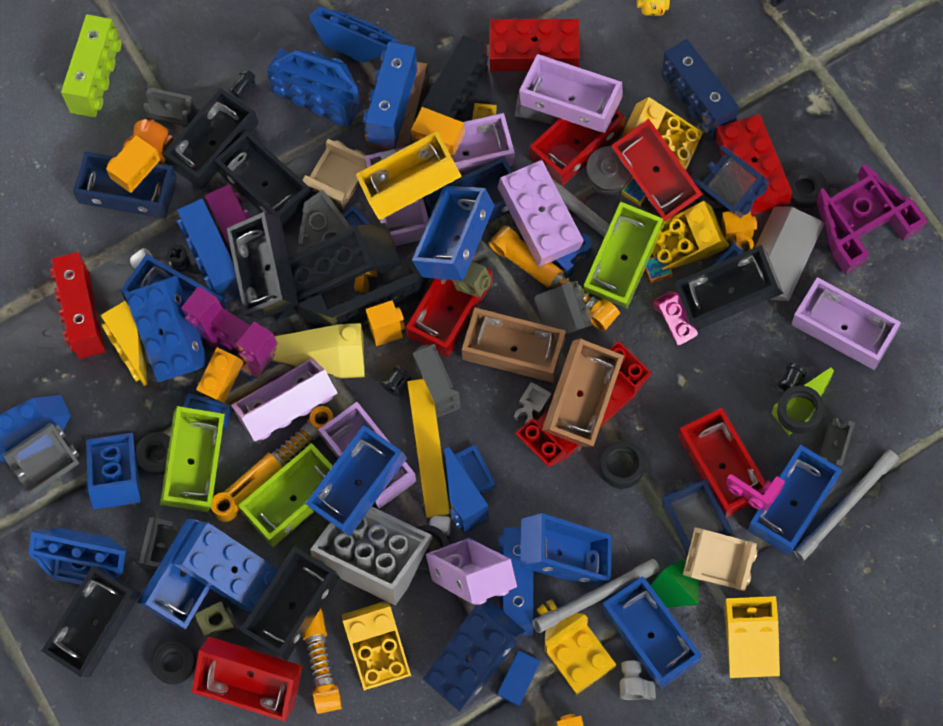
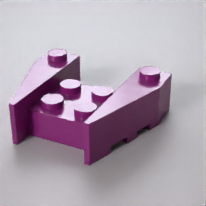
(862, 210)
(220, 327)

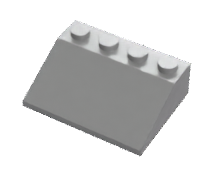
(377, 555)

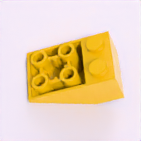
(676, 132)
(690, 237)
(126, 339)
(752, 637)
(376, 645)

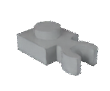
(533, 401)

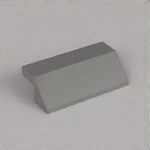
(789, 242)

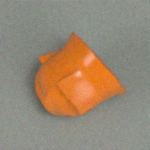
(154, 135)

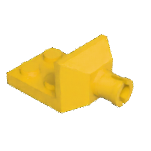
(575, 650)

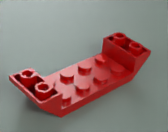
(554, 449)

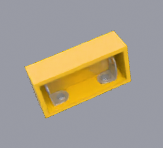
(408, 175)

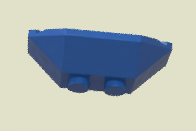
(350, 34)
(317, 73)
(29, 418)
(70, 554)

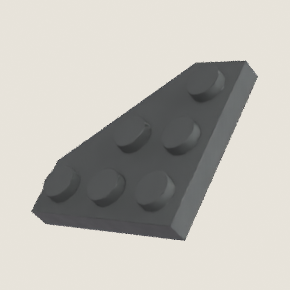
(320, 221)

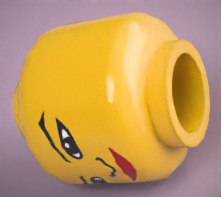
(653, 7)

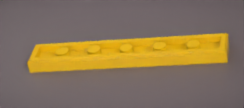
(428, 450)

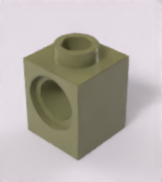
(475, 281)
(205, 616)

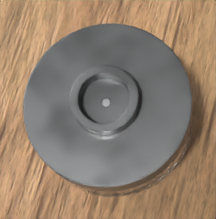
(606, 172)

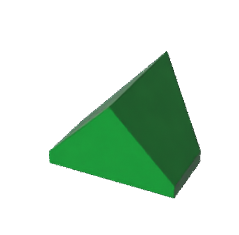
(675, 588)

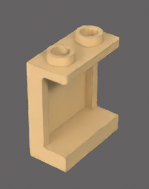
(337, 173)
(720, 559)

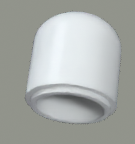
(138, 256)
(442, 523)

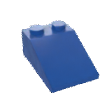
(112, 471)
(466, 502)

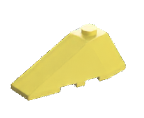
(334, 347)

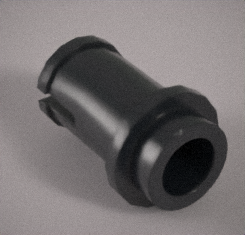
(242, 83)

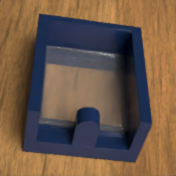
(734, 183)
(694, 508)

